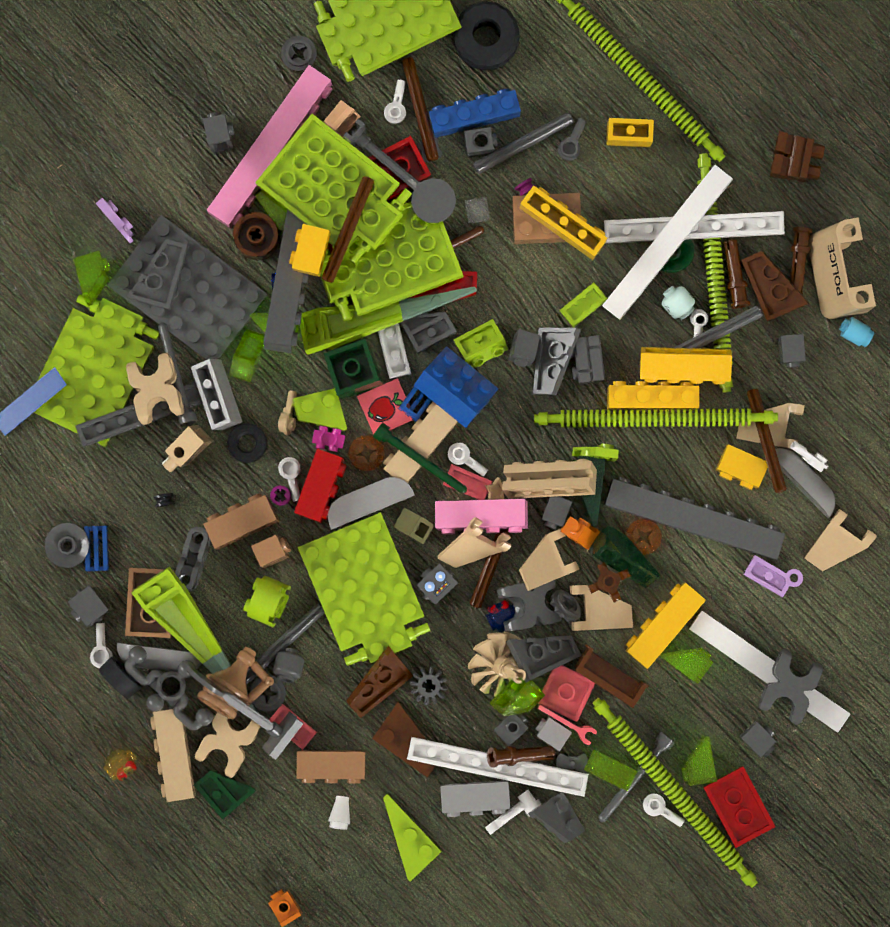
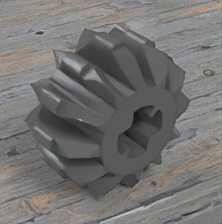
(435, 681)

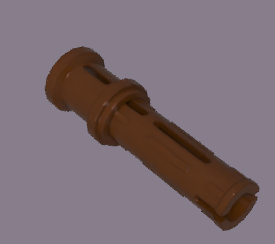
(800, 250)
(737, 285)
(511, 755)

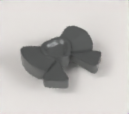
(572, 762)

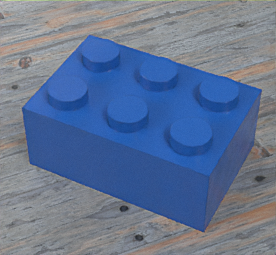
(455, 386)

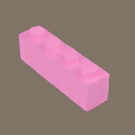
(495, 514)

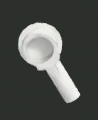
(395, 111)
(460, 454)
(817, 461)
(289, 469)
(100, 653)
(655, 805)

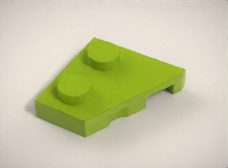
(320, 409)

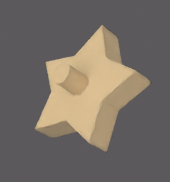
(495, 490)

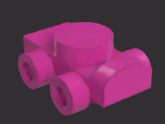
(324, 438)

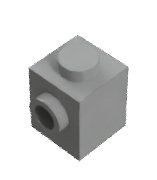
(552, 733)

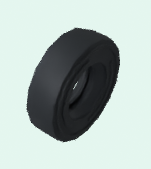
(233, 442)

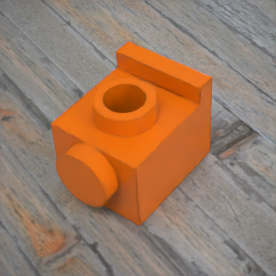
(580, 532)
(291, 913)

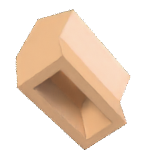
(341, 118)

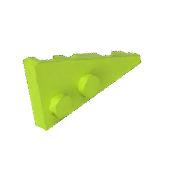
(413, 844)

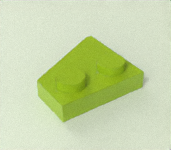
(604, 451)

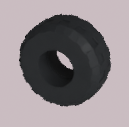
(490, 15)

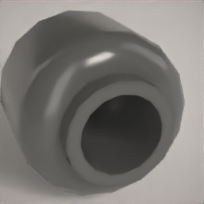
(288, 665)

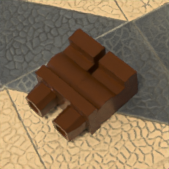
(793, 158)

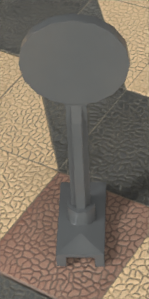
(431, 199)
(280, 733)

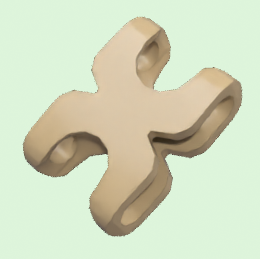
(155, 388)
(229, 741)

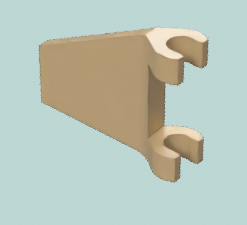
(777, 429)
(837, 544)
(473, 546)
(545, 563)
(601, 611)

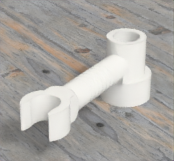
(698, 327)
(526, 803)

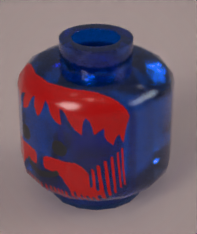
(499, 613)

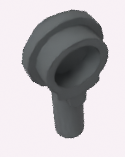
(569, 148)

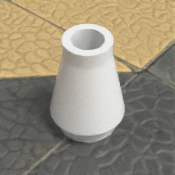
(340, 814)

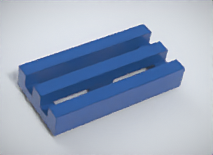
(409, 411)
(95, 529)

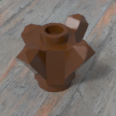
(609, 581)

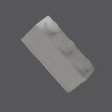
(216, 394)
(475, 797)

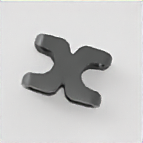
(193, 557)
(529, 606)
(790, 686)

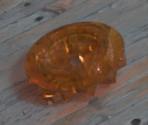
(360, 462)
(645, 526)

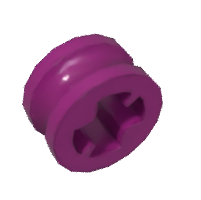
(525, 187)
(287, 495)

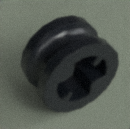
(164, 500)

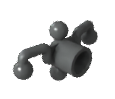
(156, 701)

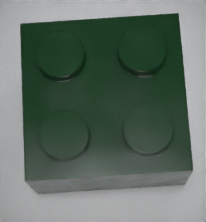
(353, 369)

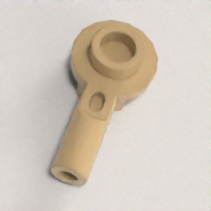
(286, 421)

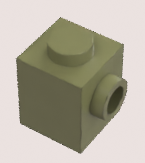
(413, 525)

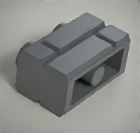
(588, 360)

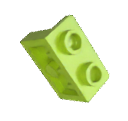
(481, 344)

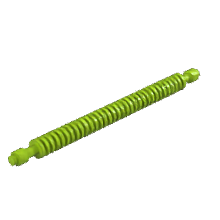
(642, 78)
(713, 261)
(767, 417)
(675, 793)

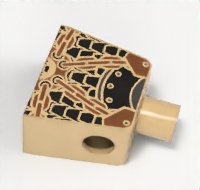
(193, 442)

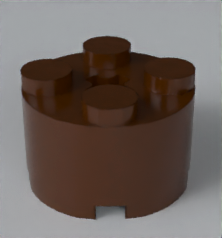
(252, 224)

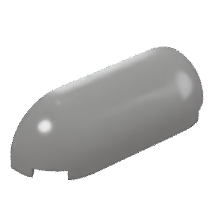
(807, 481)
(368, 500)
(158, 658)

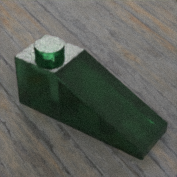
(592, 502)
(621, 554)

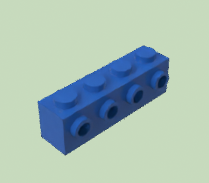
(475, 113)

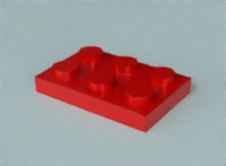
(739, 807)

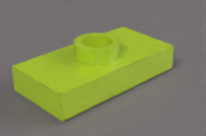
(583, 305)

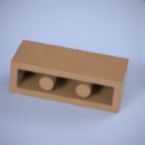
(271, 551)
(331, 765)

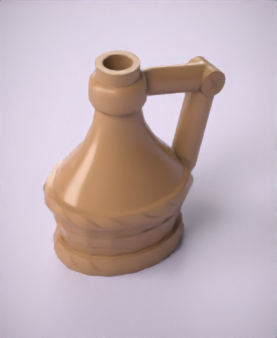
(234, 682)

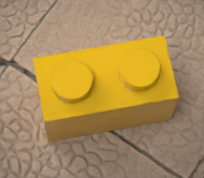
(629, 132)
(310, 250)
(742, 467)

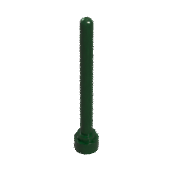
(384, 434)

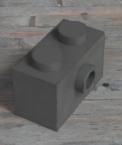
(218, 132)

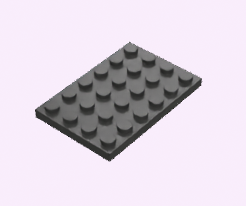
(210, 297)

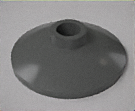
(56, 541)

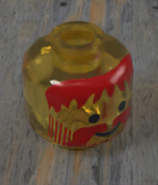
(120, 764)

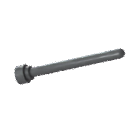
(189, 417)
(662, 744)

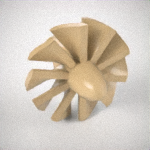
(498, 660)

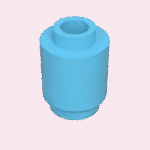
(856, 332)

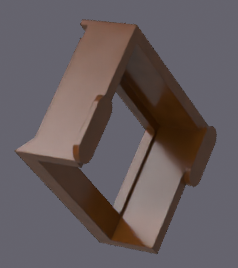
(609, 677)

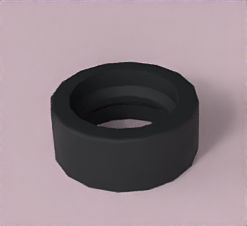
(119, 678)

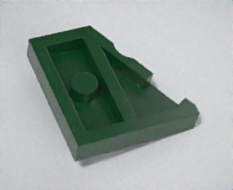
(223, 792)

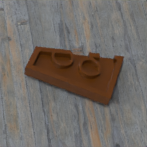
(772, 287)
(380, 682)
(396, 737)

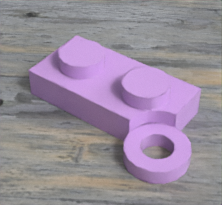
(122, 225)
(771, 577)

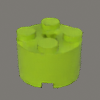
(267, 600)

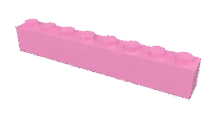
(283, 125)

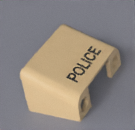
(830, 275)

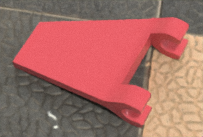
(581, 730)

